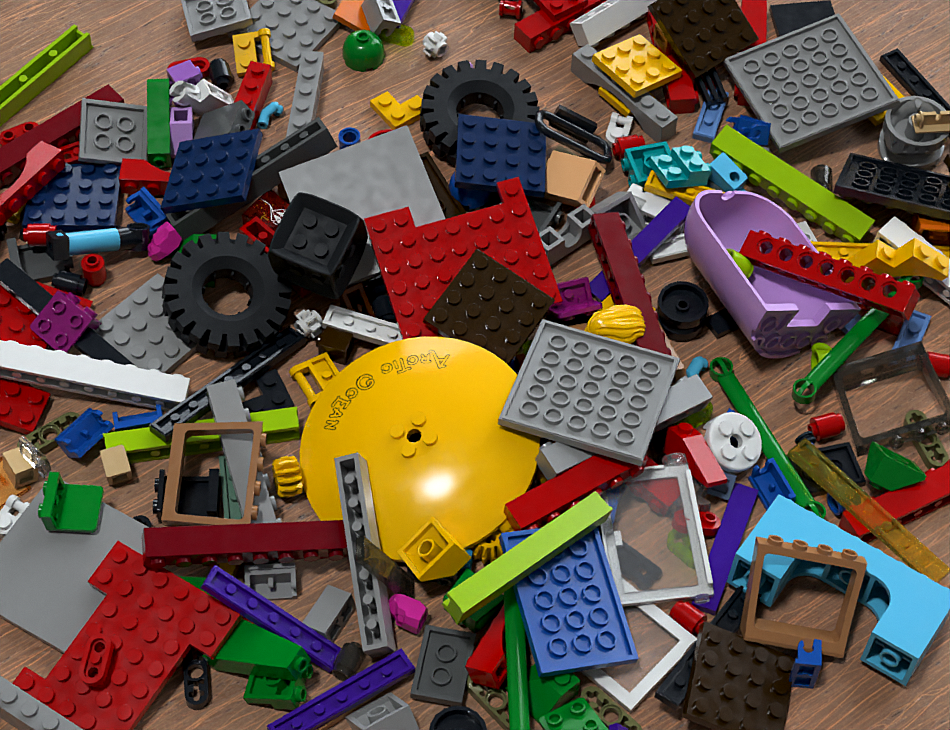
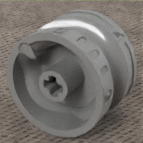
(898, 139)

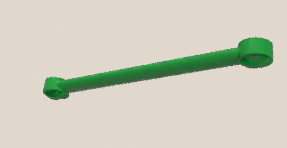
(843, 350)
(770, 446)
(516, 664)

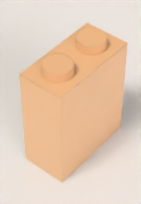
(572, 179)

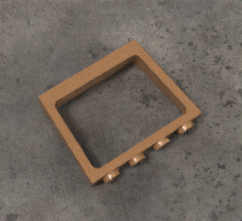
(181, 433)
(787, 634)

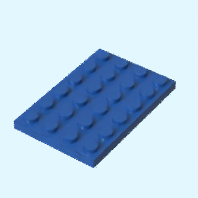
(573, 609)

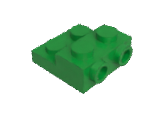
(277, 692)

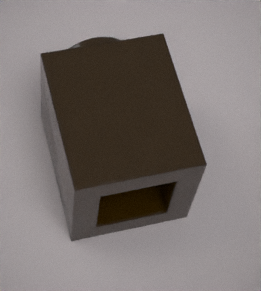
(336, 343)

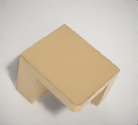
(116, 464)
(18, 468)

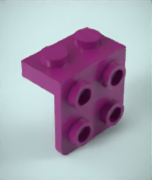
(576, 300)
(64, 321)

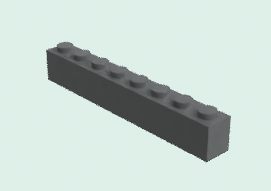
(299, 147)

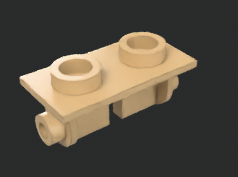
(931, 122)

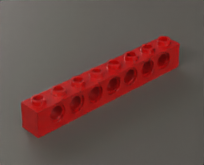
(899, 305)

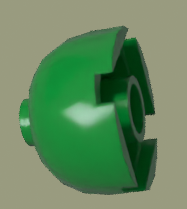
(363, 50)

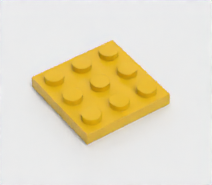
(637, 65)

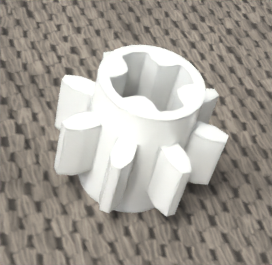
(435, 44)
(308, 323)

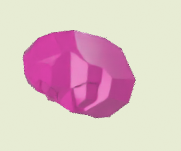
(164, 242)
(408, 612)

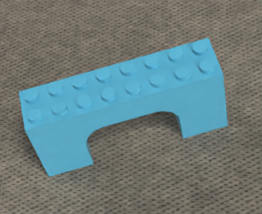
(905, 602)

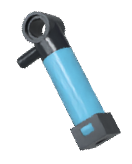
(62, 245)

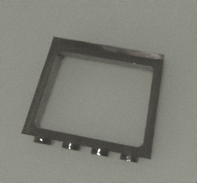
(883, 367)

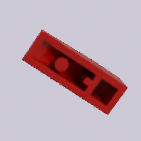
(700, 459)

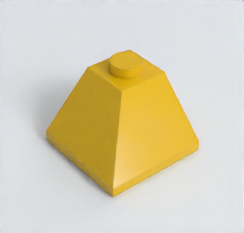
(433, 552)

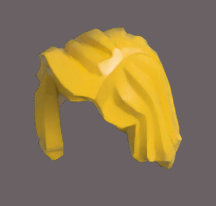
(618, 323)

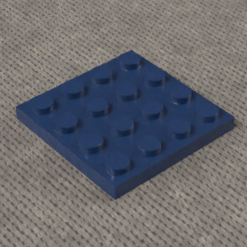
(498, 151)
(212, 171)
(77, 199)

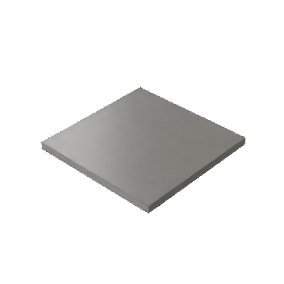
(810, 82)
(370, 181)
(590, 392)
(48, 572)

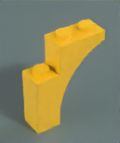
(908, 260)

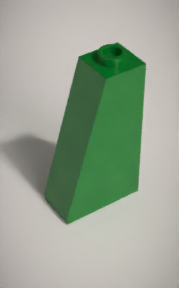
(158, 123)
(260, 653)

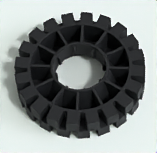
(470, 86)
(232, 260)

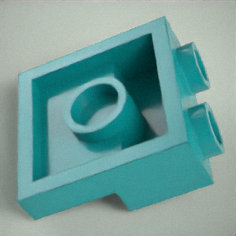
(637, 161)
(681, 168)

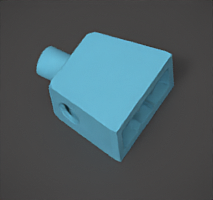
(727, 174)

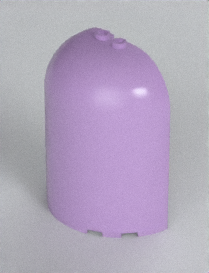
(769, 308)

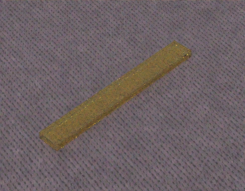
(868, 511)

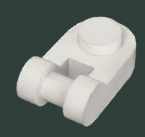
(616, 132)
(7, 520)

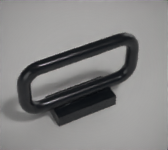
(576, 127)

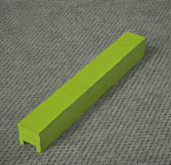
(42, 71)
(144, 446)
(526, 557)

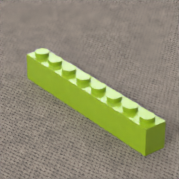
(793, 187)

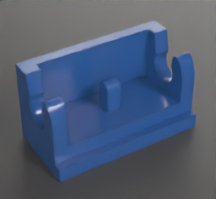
(752, 128)
(146, 210)
(136, 421)
(83, 433)
(770, 483)
(806, 666)

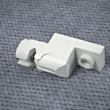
(201, 97)
(650, 205)

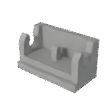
(381, 15)
(272, 580)
(330, 612)

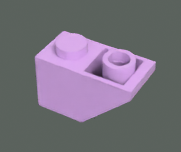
(180, 127)

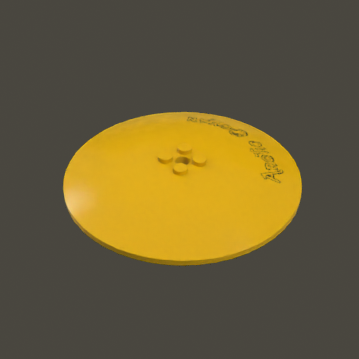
(458, 468)

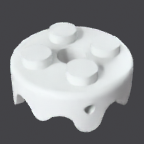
(718, 439)

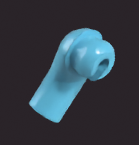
(267, 112)
(697, 364)

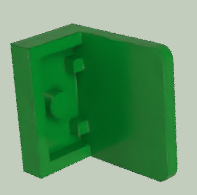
(70, 505)
(572, 716)

